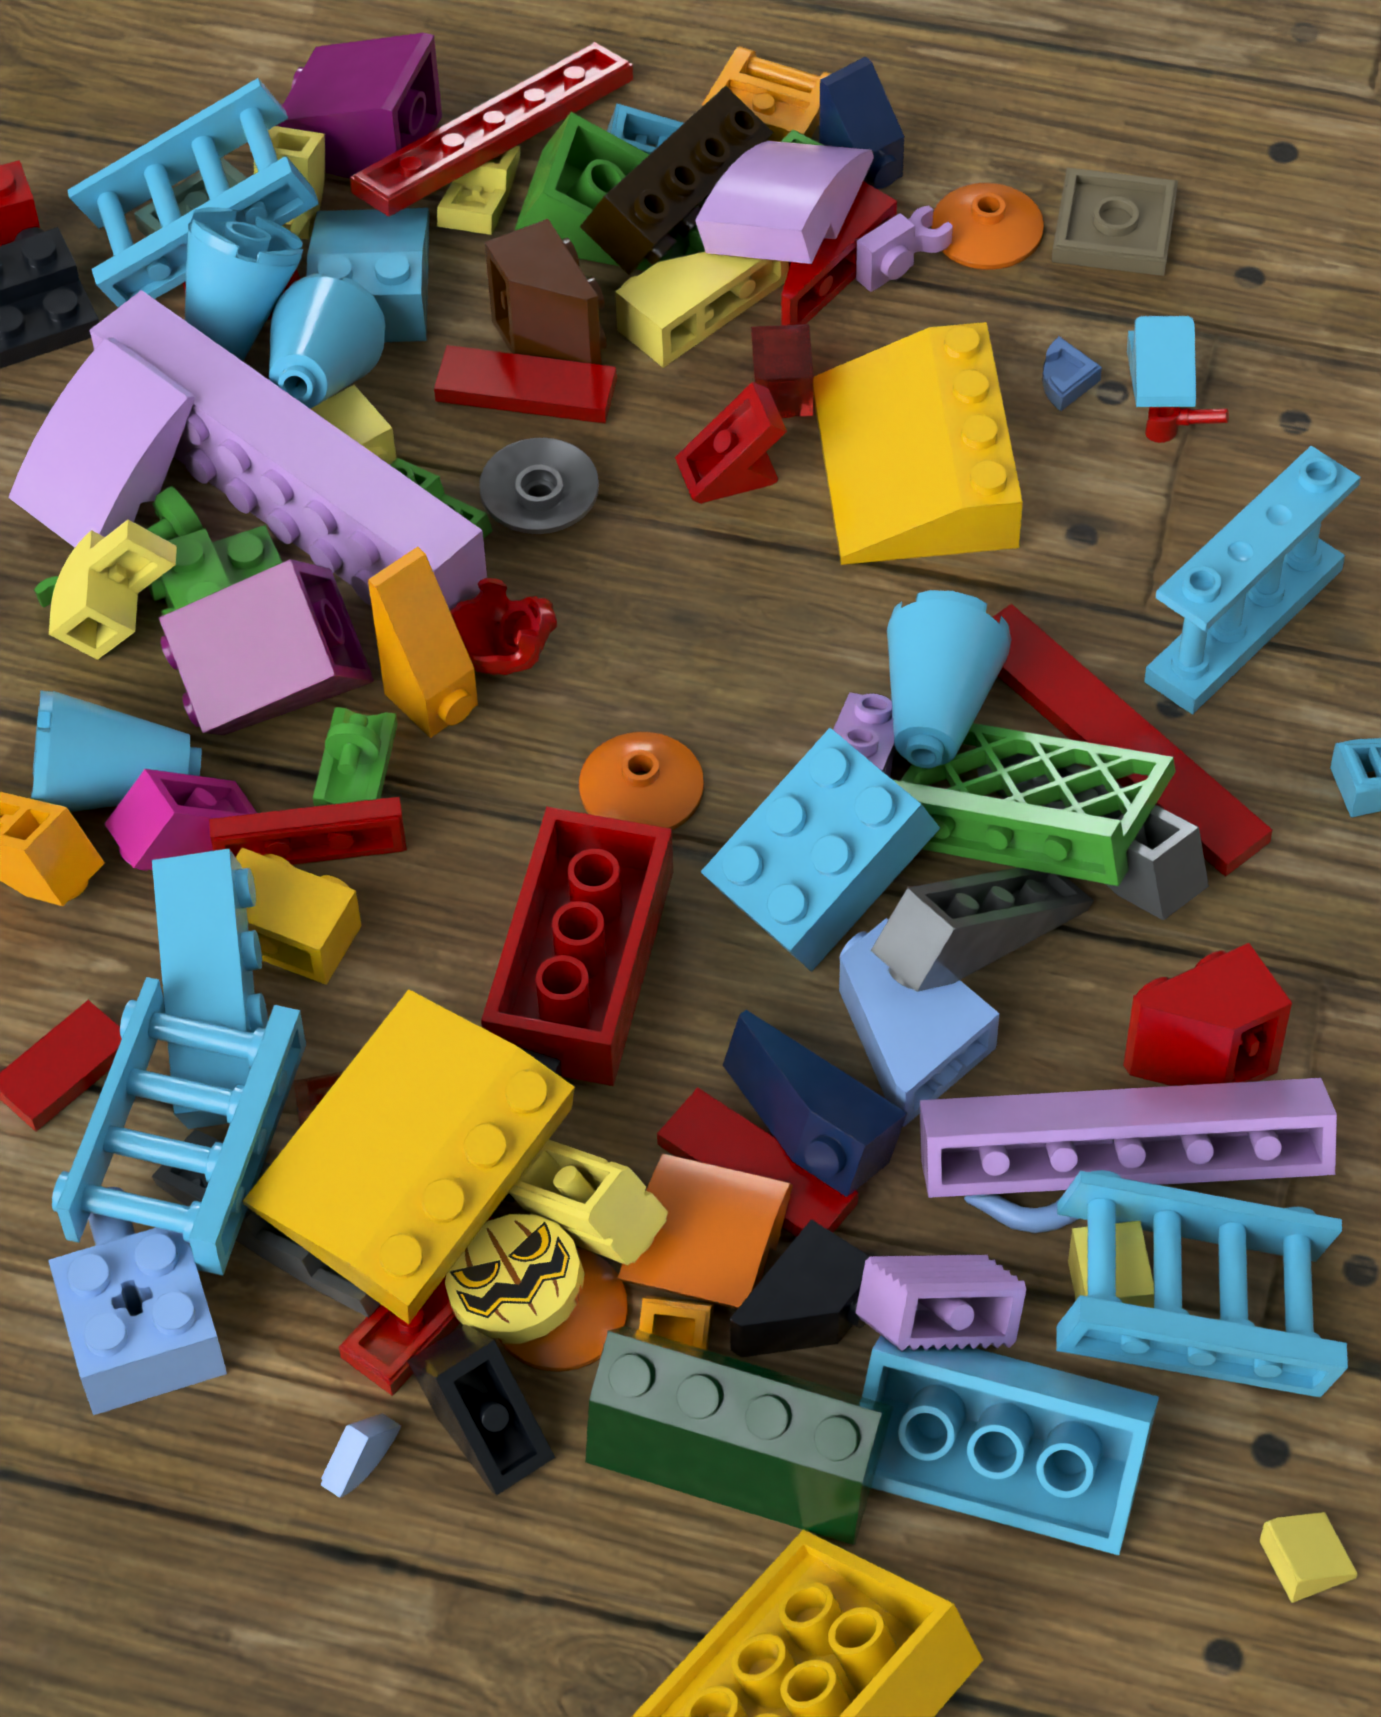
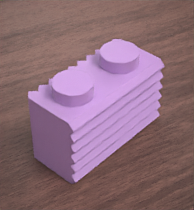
(941, 1301)

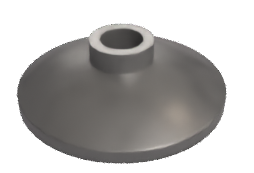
(539, 485)

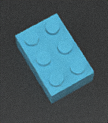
(821, 849)

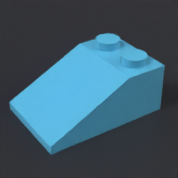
(381, 255)

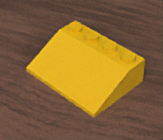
(919, 449)
(411, 1152)
(823, 1641)

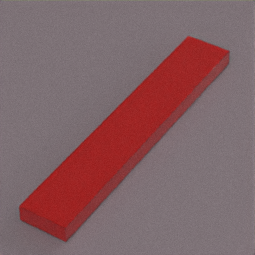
(490, 129)
(1094, 714)

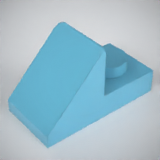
(1163, 361)

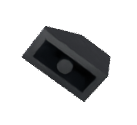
(803, 1298)
(482, 1407)

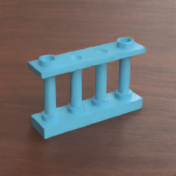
(149, 172)
(1250, 579)
(228, 1166)
(1188, 1343)

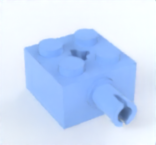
(135, 1314)

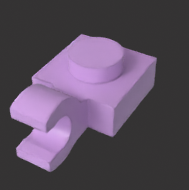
(890, 248)

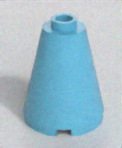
(236, 275)
(324, 337)
(941, 671)
(95, 754)

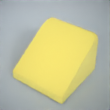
(1306, 1554)

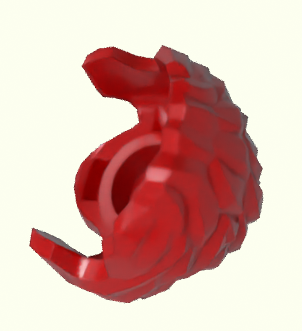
(503, 633)

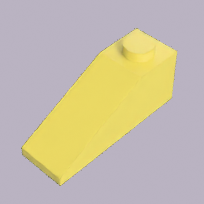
(690, 299)

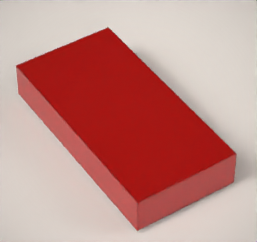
(60, 1065)

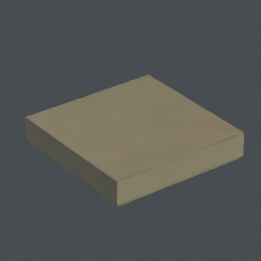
(1115, 221)

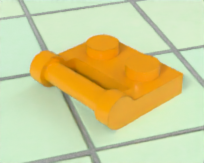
(775, 92)

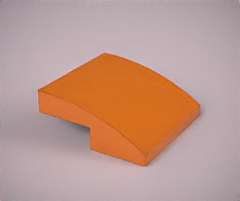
(713, 1231)

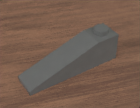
(1162, 860)
(970, 921)

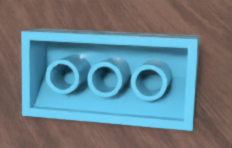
(1011, 1441)

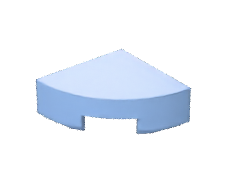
(358, 1453)

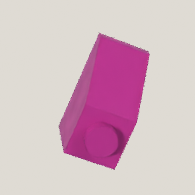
(171, 814)

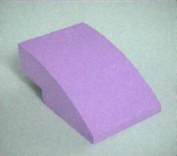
(782, 200)
(103, 445)

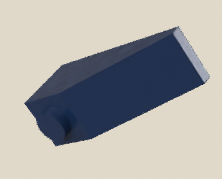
(812, 1107)

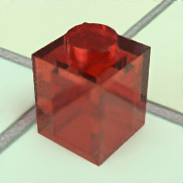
(784, 365)

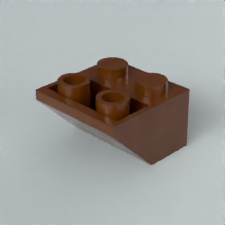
(543, 297)

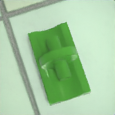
(355, 757)

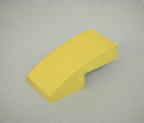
(479, 196)

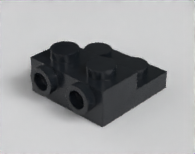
(40, 297)

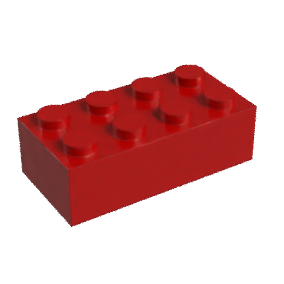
(581, 941)

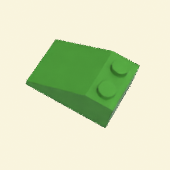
(574, 176)

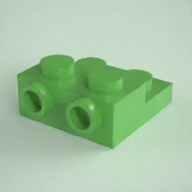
(211, 566)

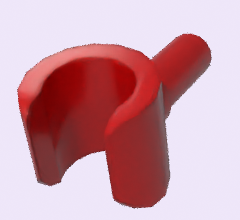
(1164, 421)

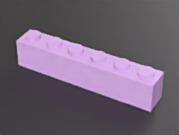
(1134, 1132)

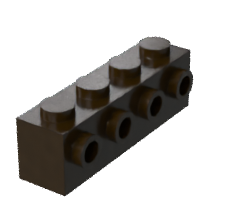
(673, 182)

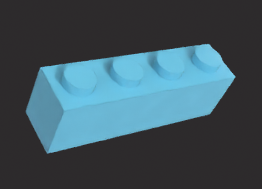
(208, 963)

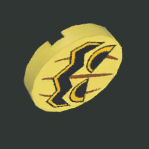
(516, 1278)

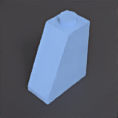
(913, 1038)

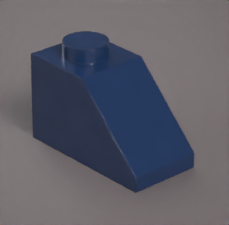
(861, 117)

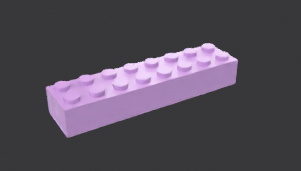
(295, 465)

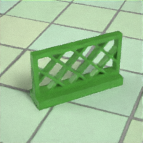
(1020, 828)

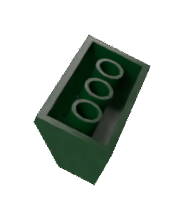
(734, 1433)

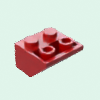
(1209, 1023)

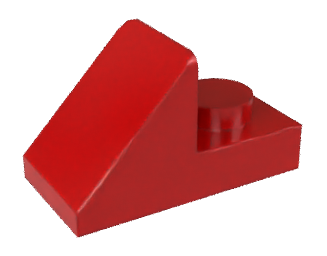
(733, 448)

